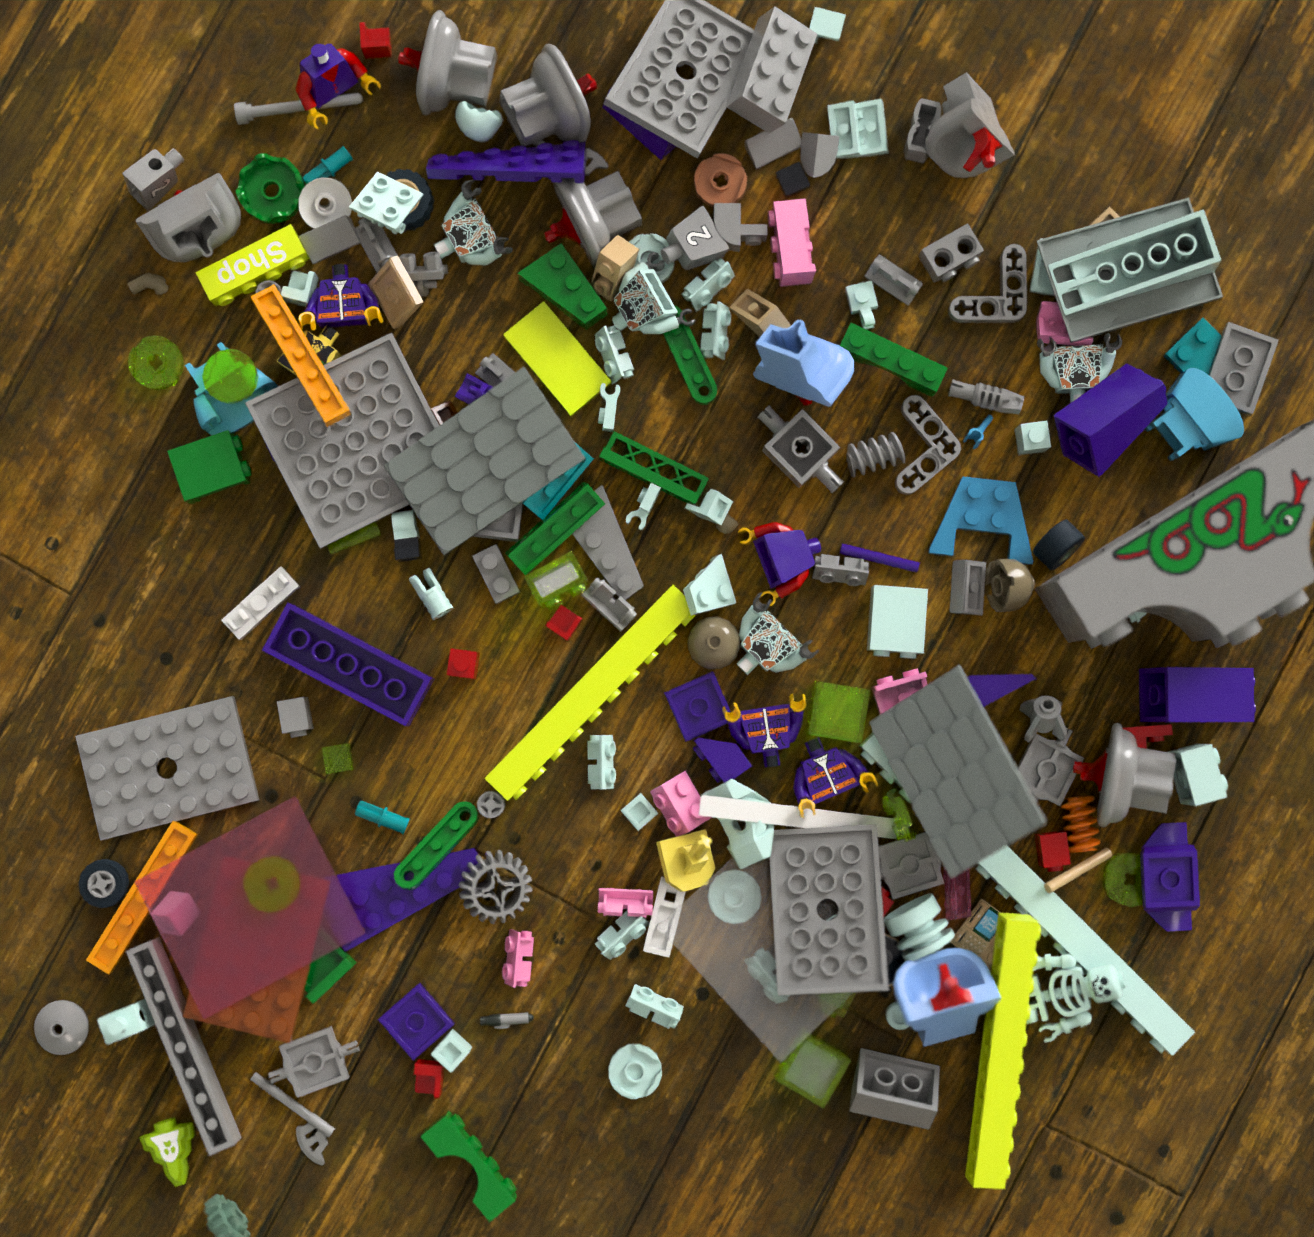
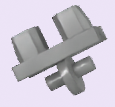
(430, 271)

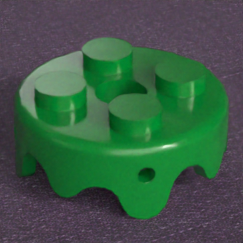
(260, 174)

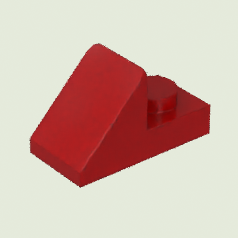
(1154, 733)

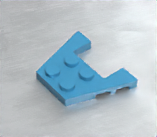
(984, 507)

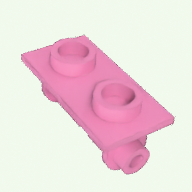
(636, 901)
(515, 969)

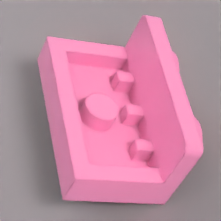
(1051, 324)
(891, 692)
(679, 804)

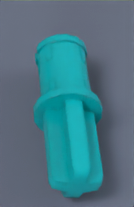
(329, 166)
(382, 816)

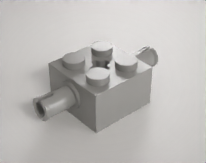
(800, 431)

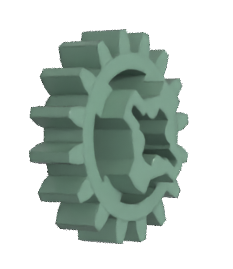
(225, 1218)

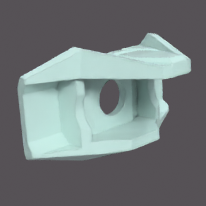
(756, 839)

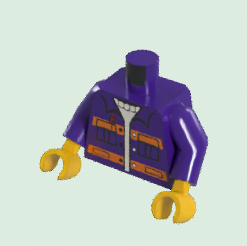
(341, 302)
(767, 728)
(827, 775)

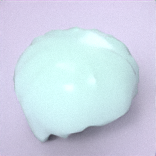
(476, 122)

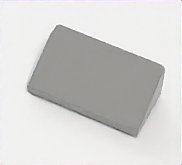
(768, 147)
(330, 239)
(967, 587)

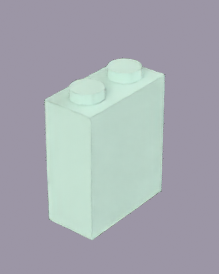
(897, 621)

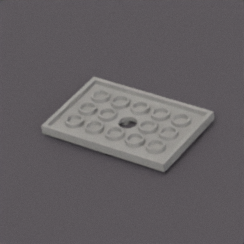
(663, 101)
(209, 776)
(836, 953)

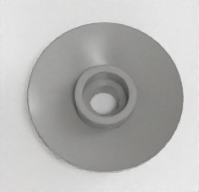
(74, 1025)

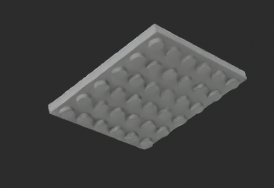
(340, 468)

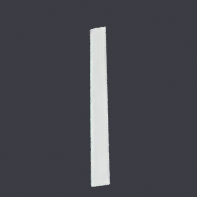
(788, 815)

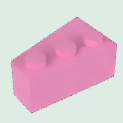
(791, 242)

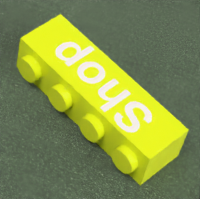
(253, 265)

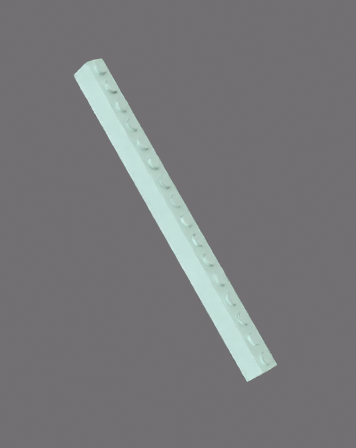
(1067, 929)

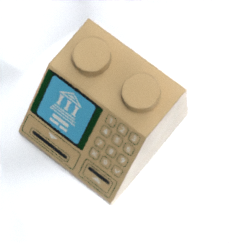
(978, 932)

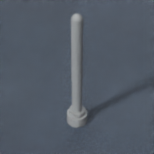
(247, 112)

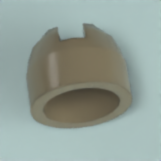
(728, 525)

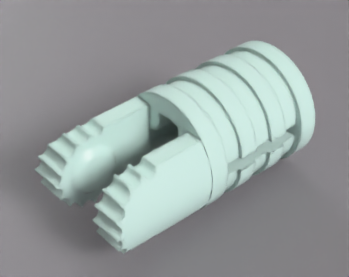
(433, 598)

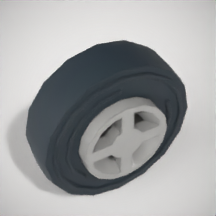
(93, 886)

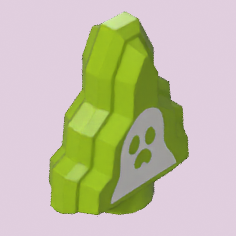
(170, 1147)

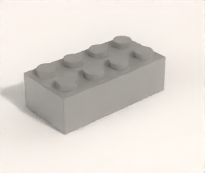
(772, 70)

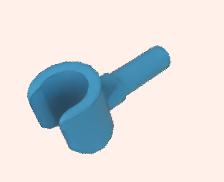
(977, 433)

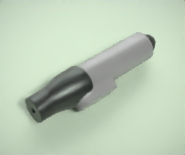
(503, 1021)

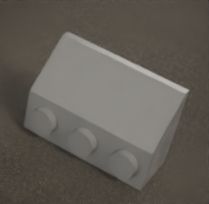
(895, 1089)

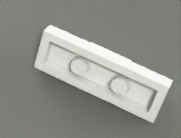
(260, 603)

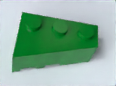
(565, 286)

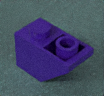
(724, 757)

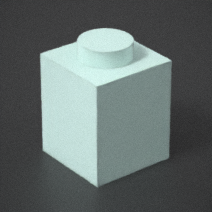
(1032, 437)

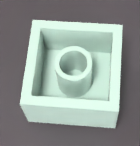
(1198, 775)

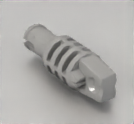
(988, 397)

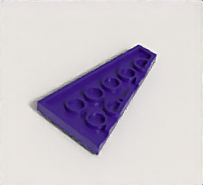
(516, 164)
(382, 902)

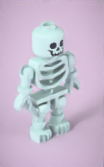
(1101, 984)

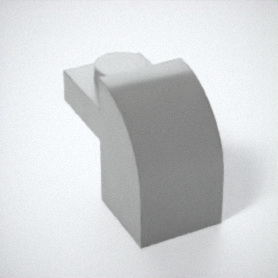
(728, 225)

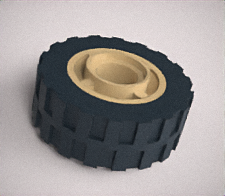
(424, 207)

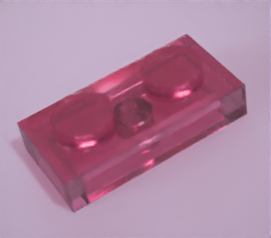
(957, 895)

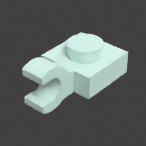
(862, 300)
(607, 414)
(647, 499)

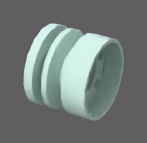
(916, 922)

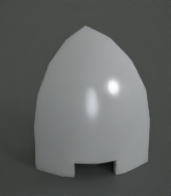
(818, 153)

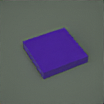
(698, 706)
(416, 1021)

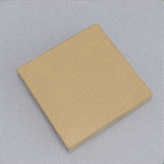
(395, 292)

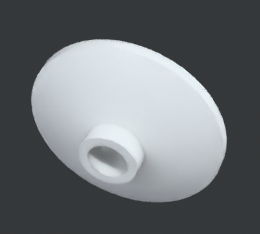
(314, 191)

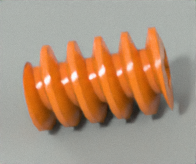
(1080, 823)

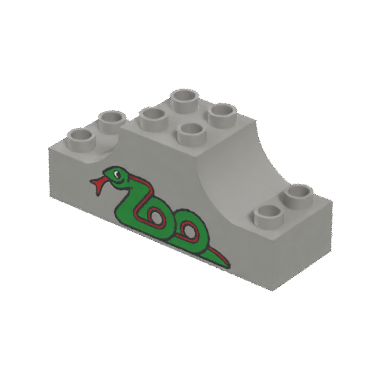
(1204, 560)

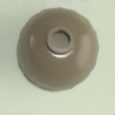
(1009, 583)
(713, 643)

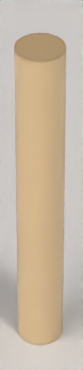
(1077, 870)

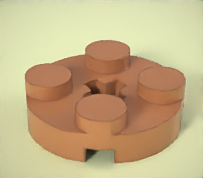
(714, 167)

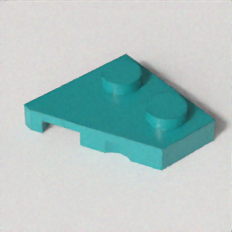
(1195, 348)

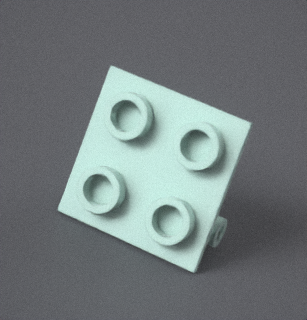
(386, 202)

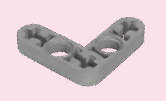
(1000, 302)
(934, 452)

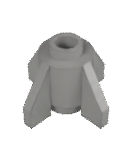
(1044, 717)

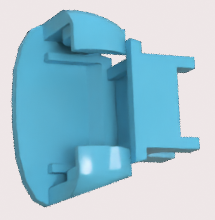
(1199, 414)
(219, 416)

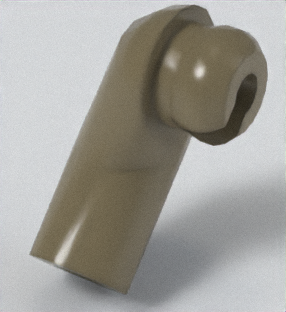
(149, 281)

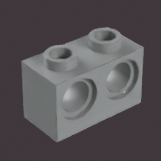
(947, 249)

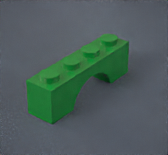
(909, 366)
(449, 1137)

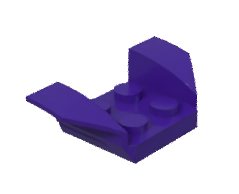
(1170, 877)

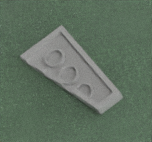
(608, 549)

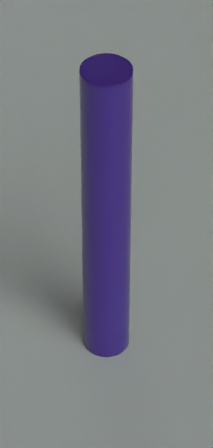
(879, 557)

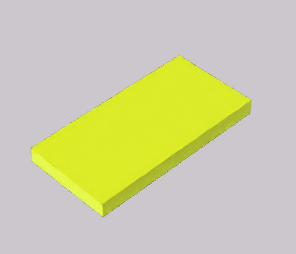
(557, 358)

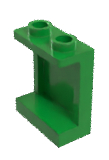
(209, 465)
(326, 972)

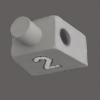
(152, 176)
(694, 241)

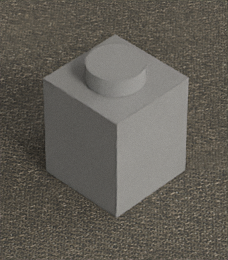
(295, 716)

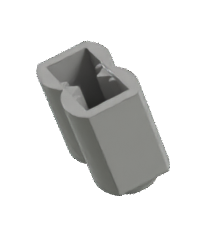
(924, 116)

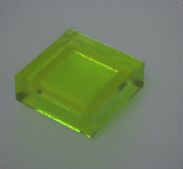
(337, 758)

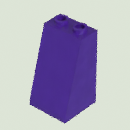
(1109, 418)
(1196, 694)

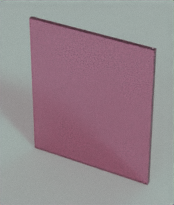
(223, 940)

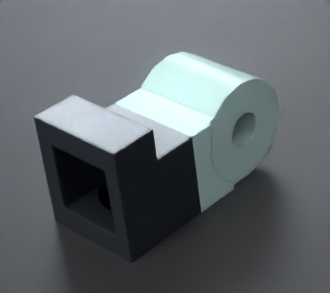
(406, 536)

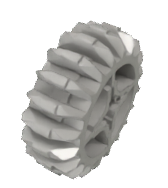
(505, 885)

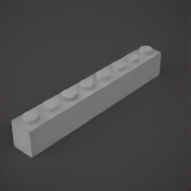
(184, 1046)

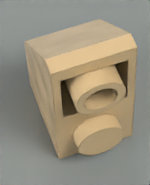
(611, 266)

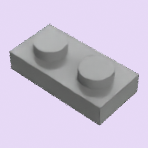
(496, 574)

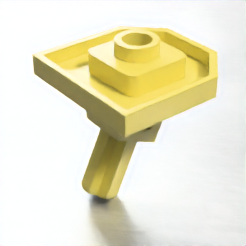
(687, 860)

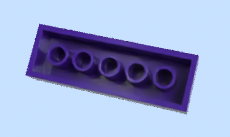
(348, 664)

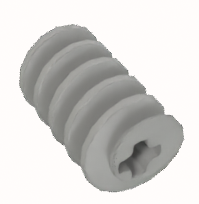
(874, 453)

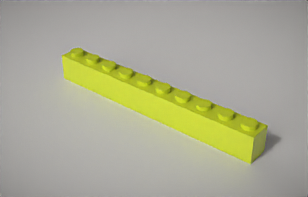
(587, 696)
(1002, 1052)

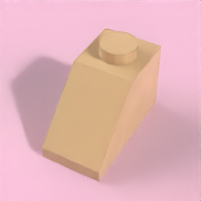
(758, 312)

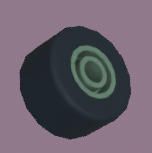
(1058, 544)

